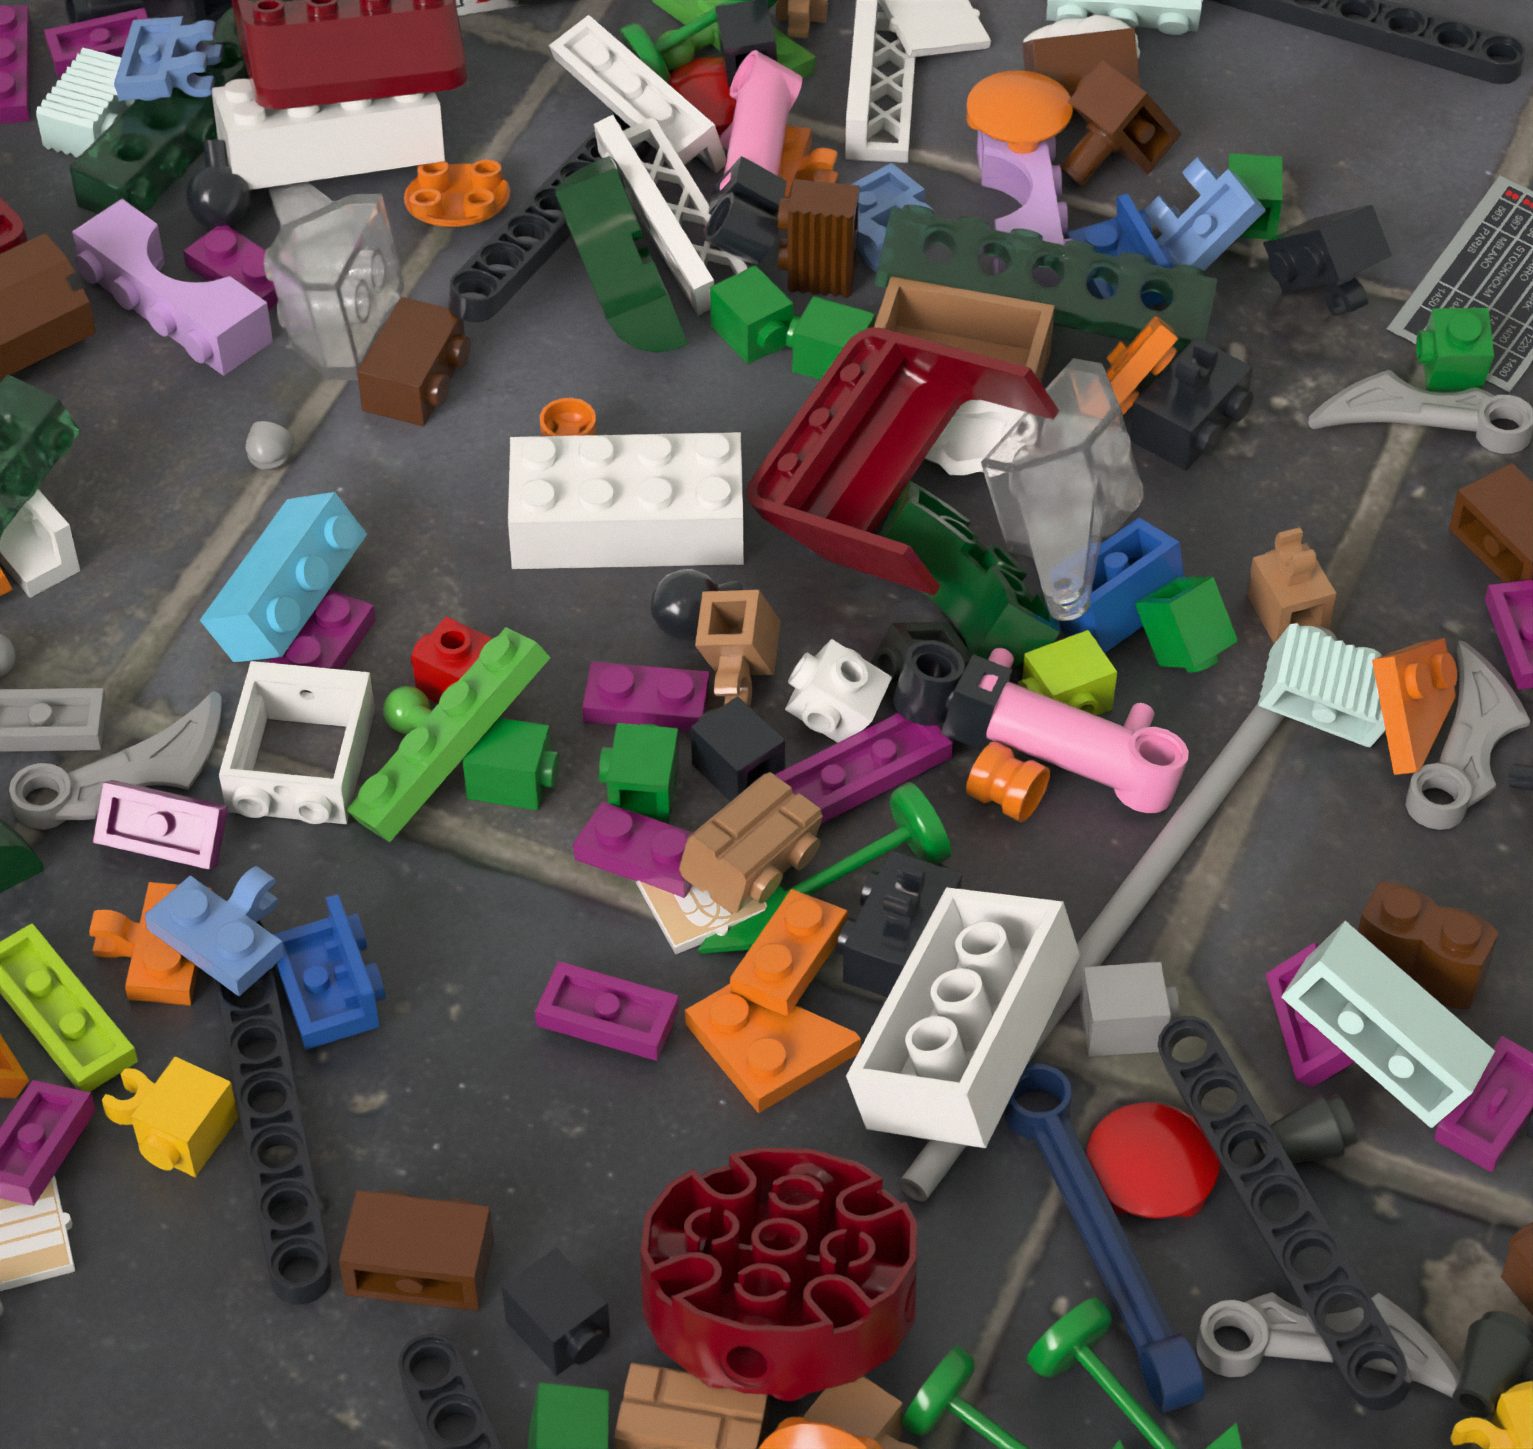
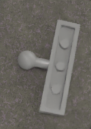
(48, 717)

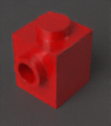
(445, 656)

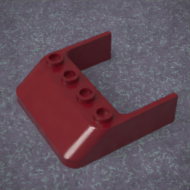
(348, 49)
(866, 438)

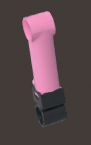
(750, 190)
(981, 704)

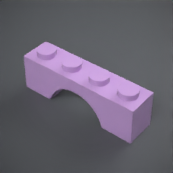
(1034, 185)
(212, 320)

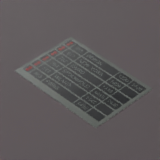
(1486, 268)

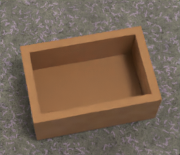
(970, 321)

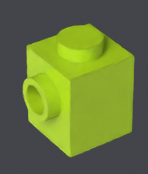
(1072, 673)

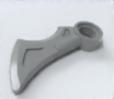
(1392, 400)
(1483, 716)
(166, 759)
(1286, 1332)

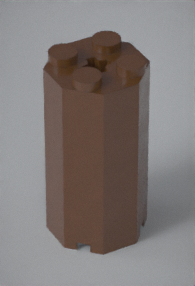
(38, 305)

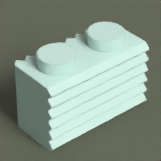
(81, 104)
(1324, 684)

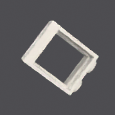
(279, 694)

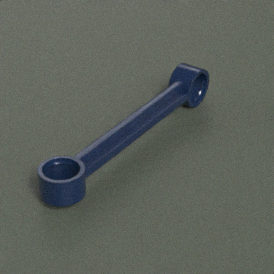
(1164, 1358)

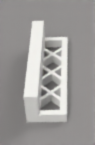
(636, 91)
(863, 94)
(661, 218)
(38, 547)

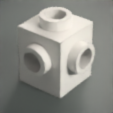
(836, 691)

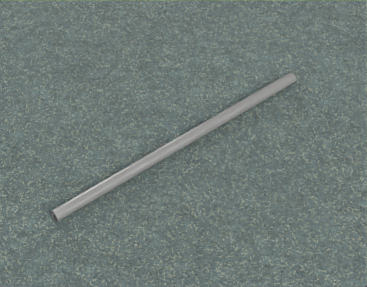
(1126, 904)

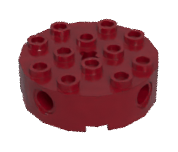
(779, 1272)

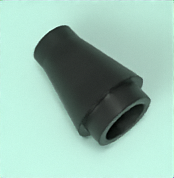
(1314, 1130)
(1493, 1358)

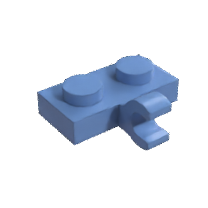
(221, 933)

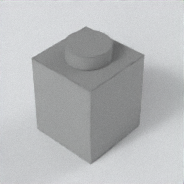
(1125, 1008)

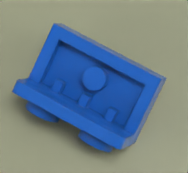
(327, 979)

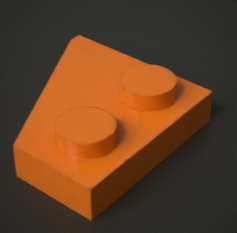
(1414, 699)
(765, 1050)

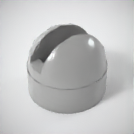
(268, 445)

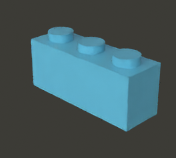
(283, 577)

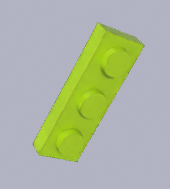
(61, 1011)

